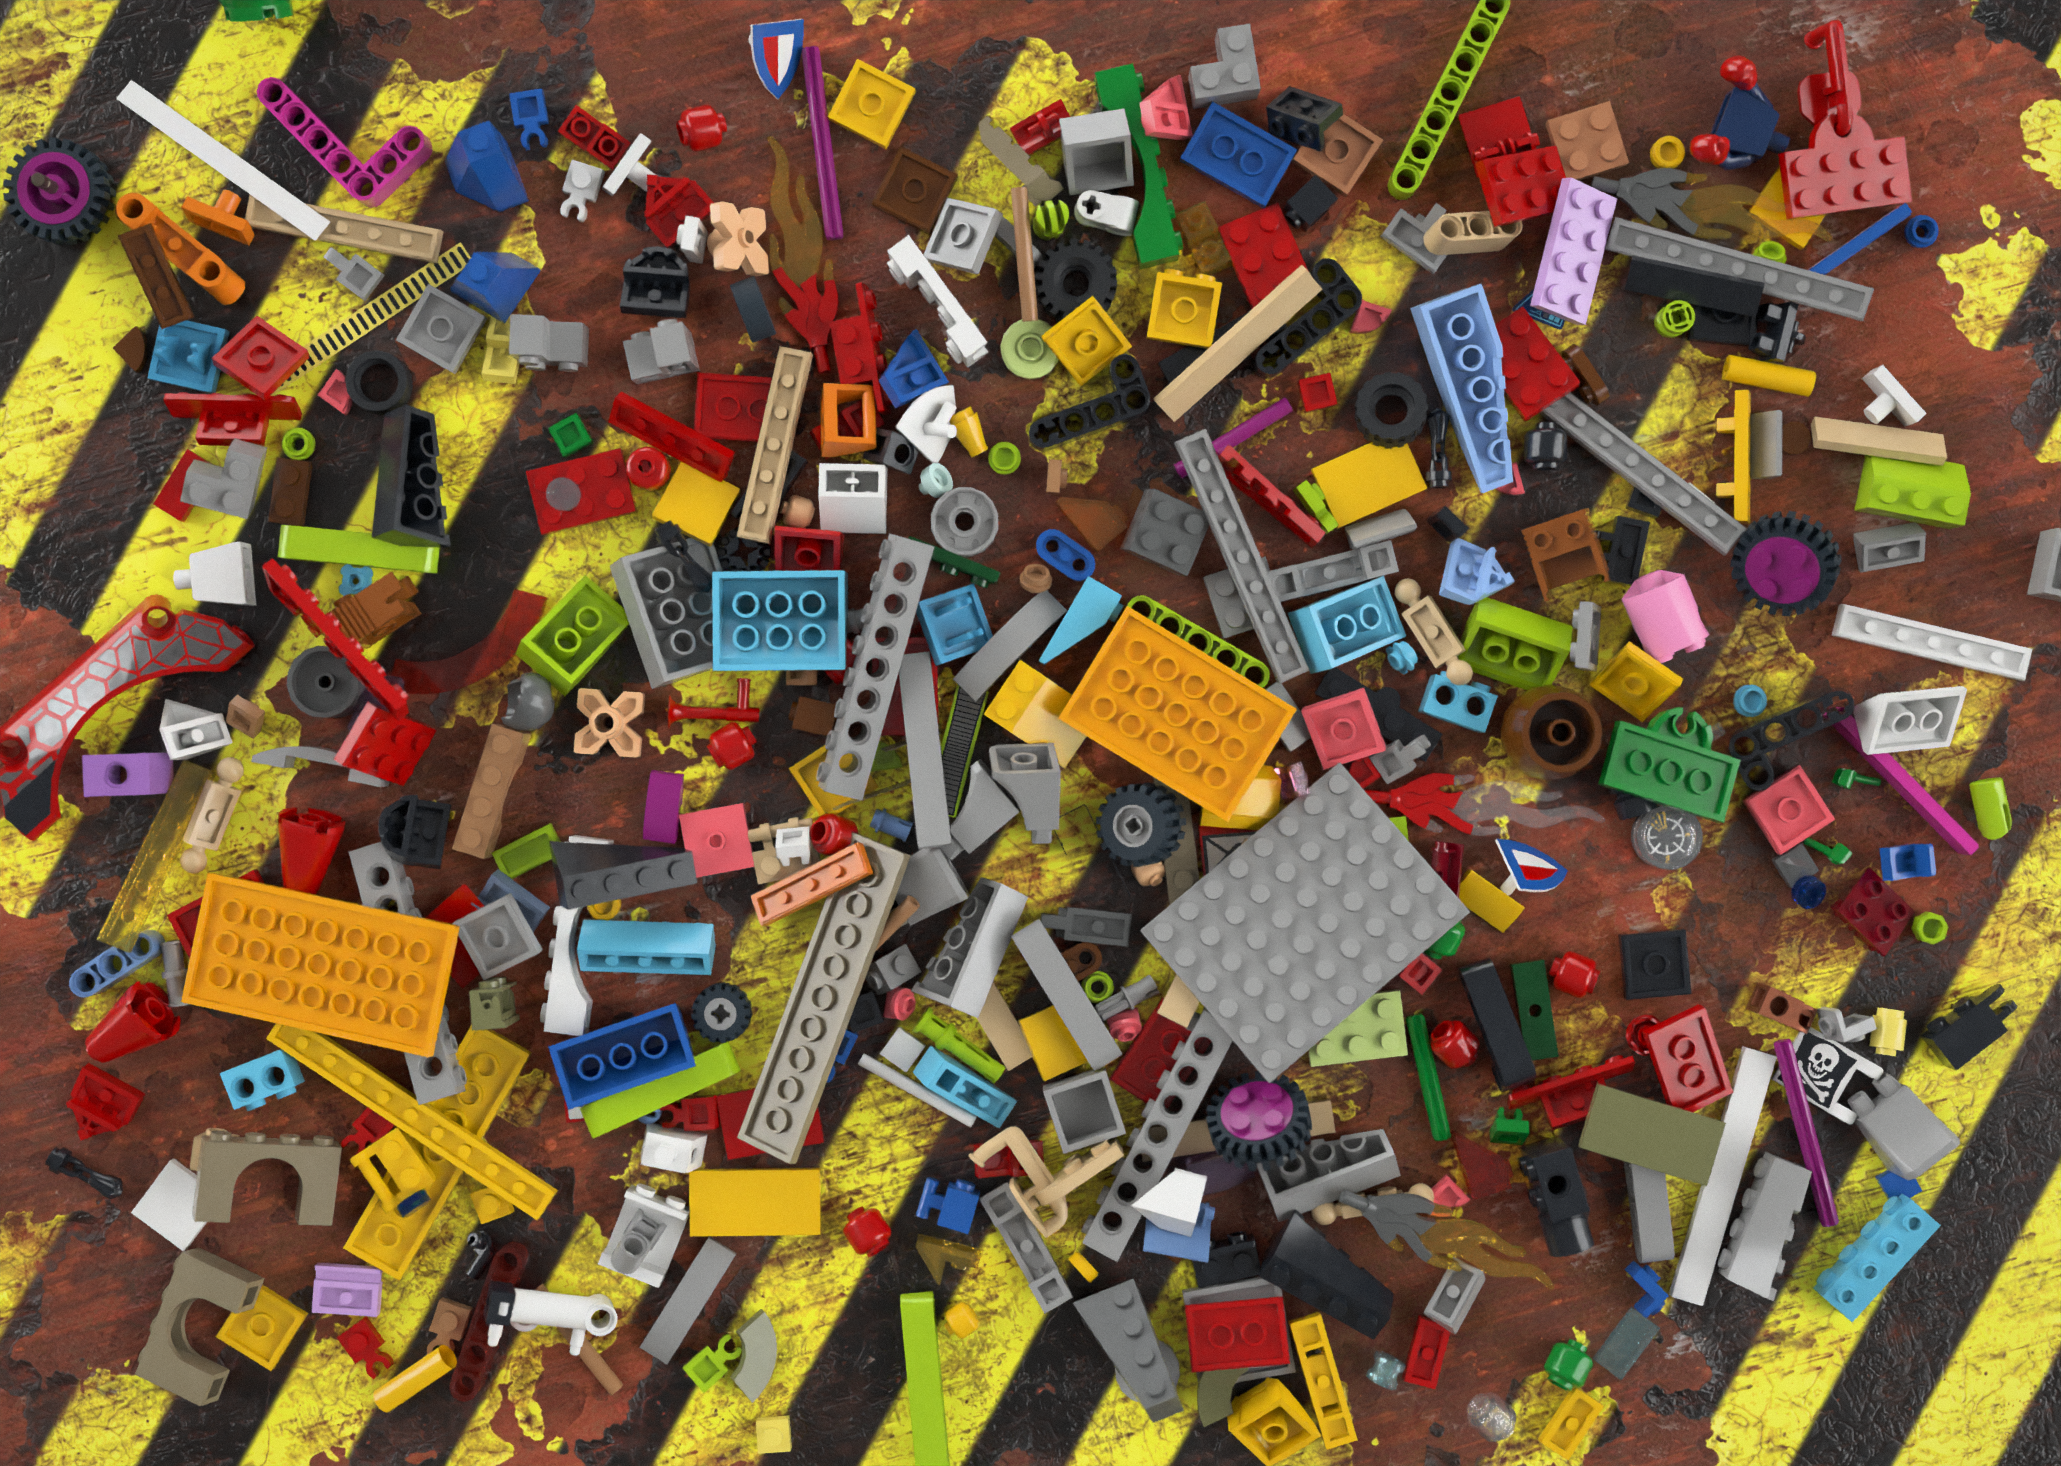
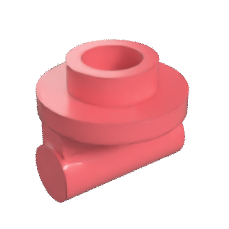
(899, 1003)
(1125, 1025)

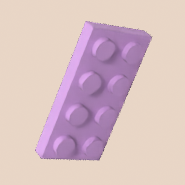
(1573, 251)

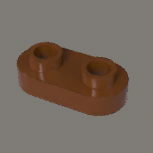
(1591, 385)
(1078, 968)

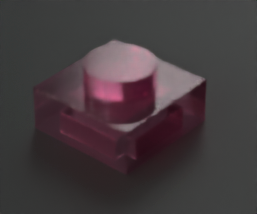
(1293, 781)

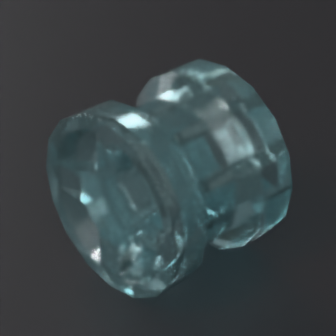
(1385, 1370)

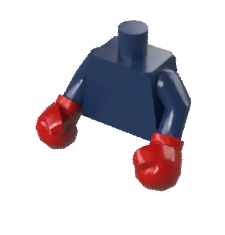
(1743, 123)

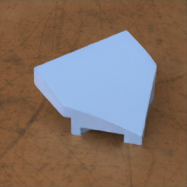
(1472, 573)

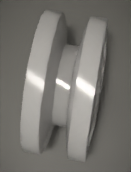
(964, 501)

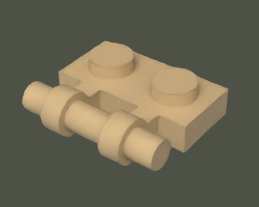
(766, 864)

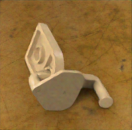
(1048, 1188)

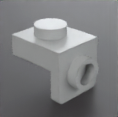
(892, 970)
(1844, 1029)

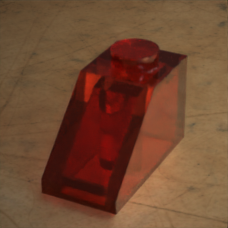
(1482, 1167)

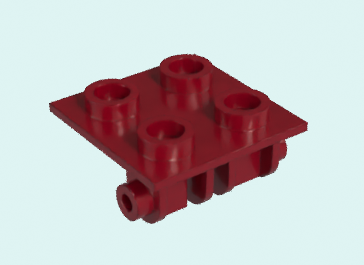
(1874, 912)

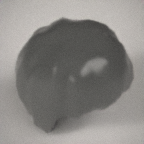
(529, 702)

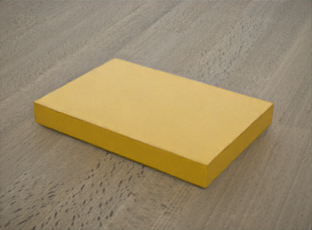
(1368, 481)

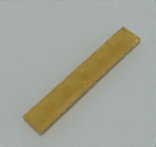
(155, 858)

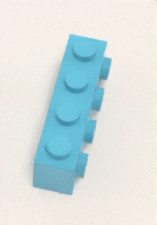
(646, 947)
(1875, 1256)

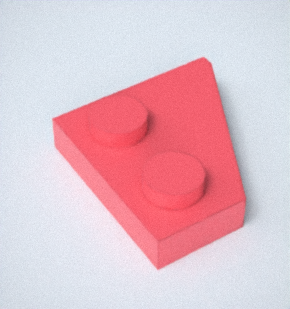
(1166, 111)

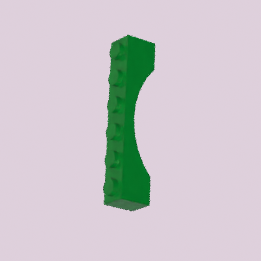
(1154, 234)

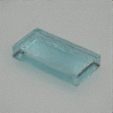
(1626, 1343)

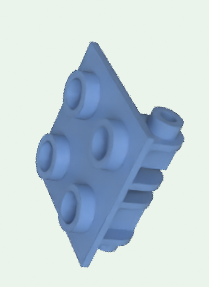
(1179, 1245)

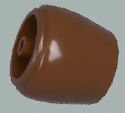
(1550, 732)

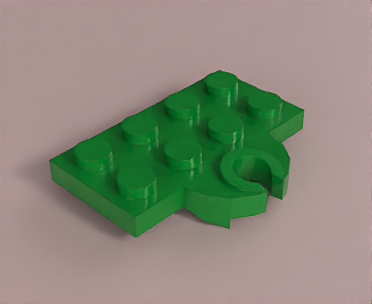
(1671, 765)

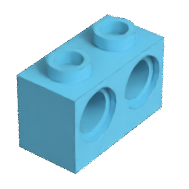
(1456, 709)
(261, 1075)

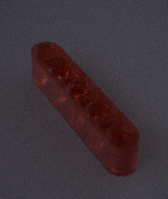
(477, 1334)

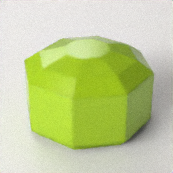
(1929, 928)

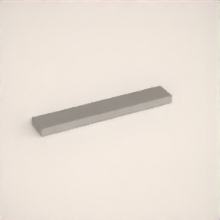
(924, 751)

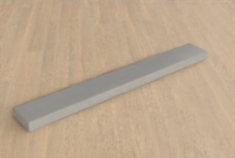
(1780, 279)
(1645, 472)
(1241, 556)

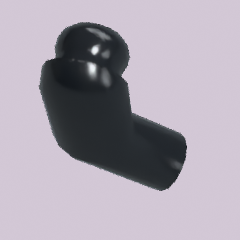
(483, 1251)

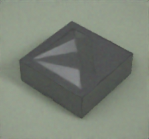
(1794, 864)

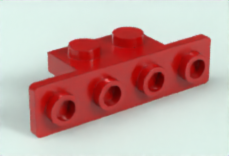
(858, 348)
(232, 416)
(1569, 1098)

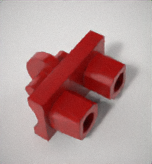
(1040, 128)

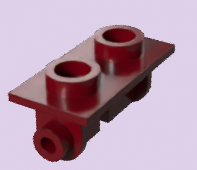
(1447, 863)

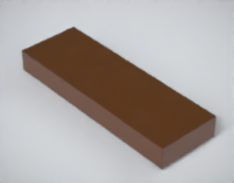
(156, 276)

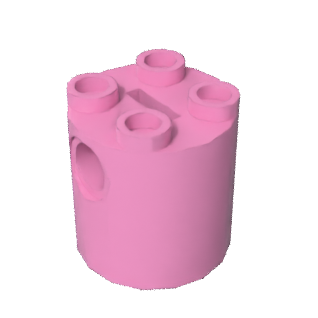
(1664, 614)

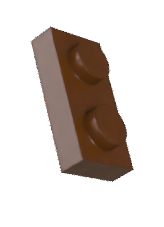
(290, 492)

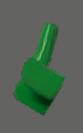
(1846, 777)
(1837, 855)

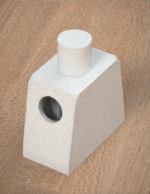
(220, 575)
(672, 1148)

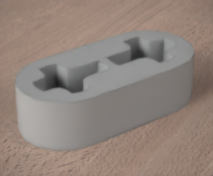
(1006, 236)

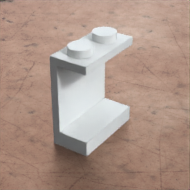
(661, 1210)

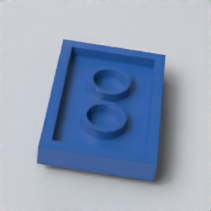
(1238, 155)

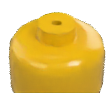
(961, 1320)

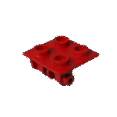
(1497, 131)

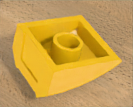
(1256, 807)
(1271, 1422)

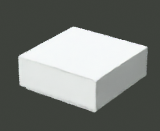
(902, 1049)

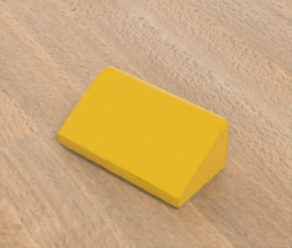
(1488, 901)

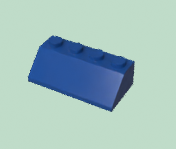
(622, 1056)

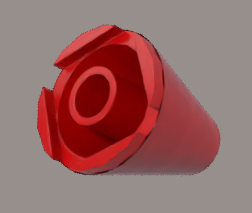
(307, 846)
(133, 1023)

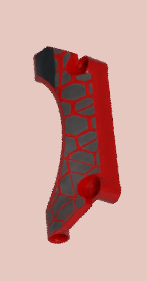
(124, 657)

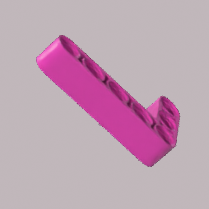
(336, 151)

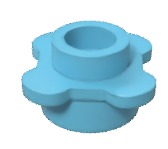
(349, 573)
(1401, 657)

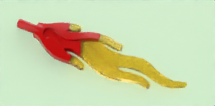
(801, 264)

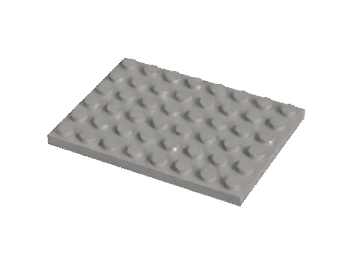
(1304, 922)

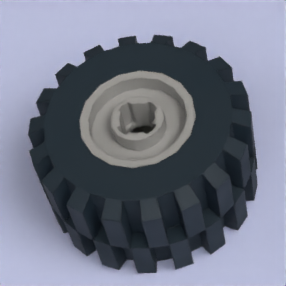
(1140, 824)

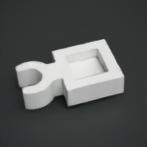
(581, 184)

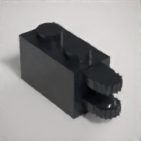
(1968, 1028)

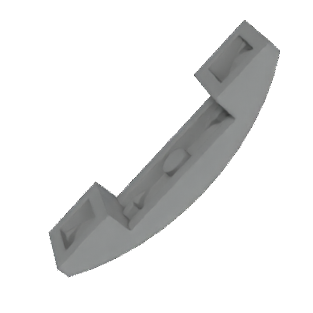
(1334, 571)
(1009, 644)
(285, 758)
(1027, 1248)
(688, 1300)

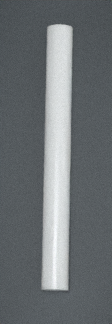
(917, 1090)

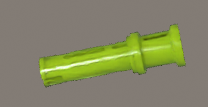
(946, 1037)

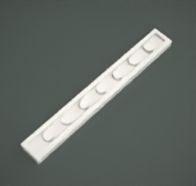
(1717, 1198)

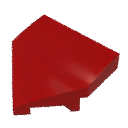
(670, 202)
(102, 1102)

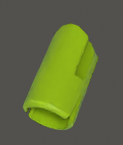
(1050, 220)
(1991, 807)

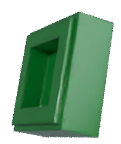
(570, 435)

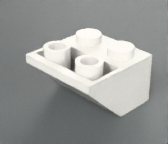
(853, 498)

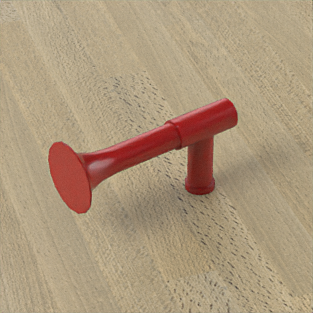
(741, 713)

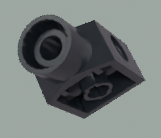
(1560, 1202)

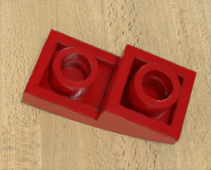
(594, 137)

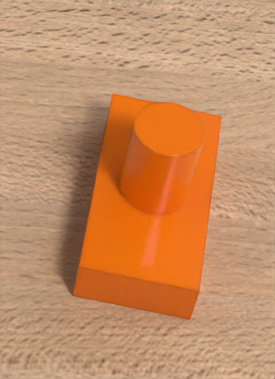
(220, 217)

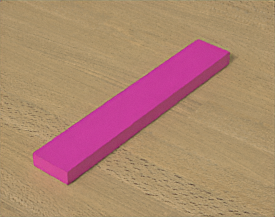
(1910, 790)

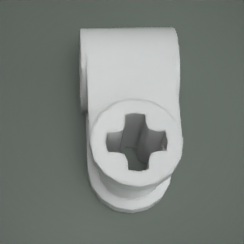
(1111, 212)

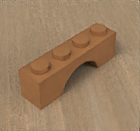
(484, 807)

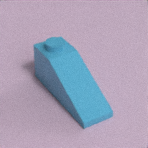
(1086, 615)
(963, 1087)

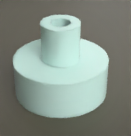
(935, 480)

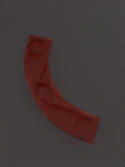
(479, 660)

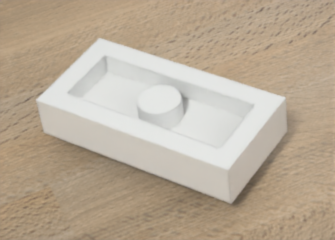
(692, 238)

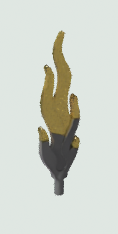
(1693, 208)
(1428, 1236)

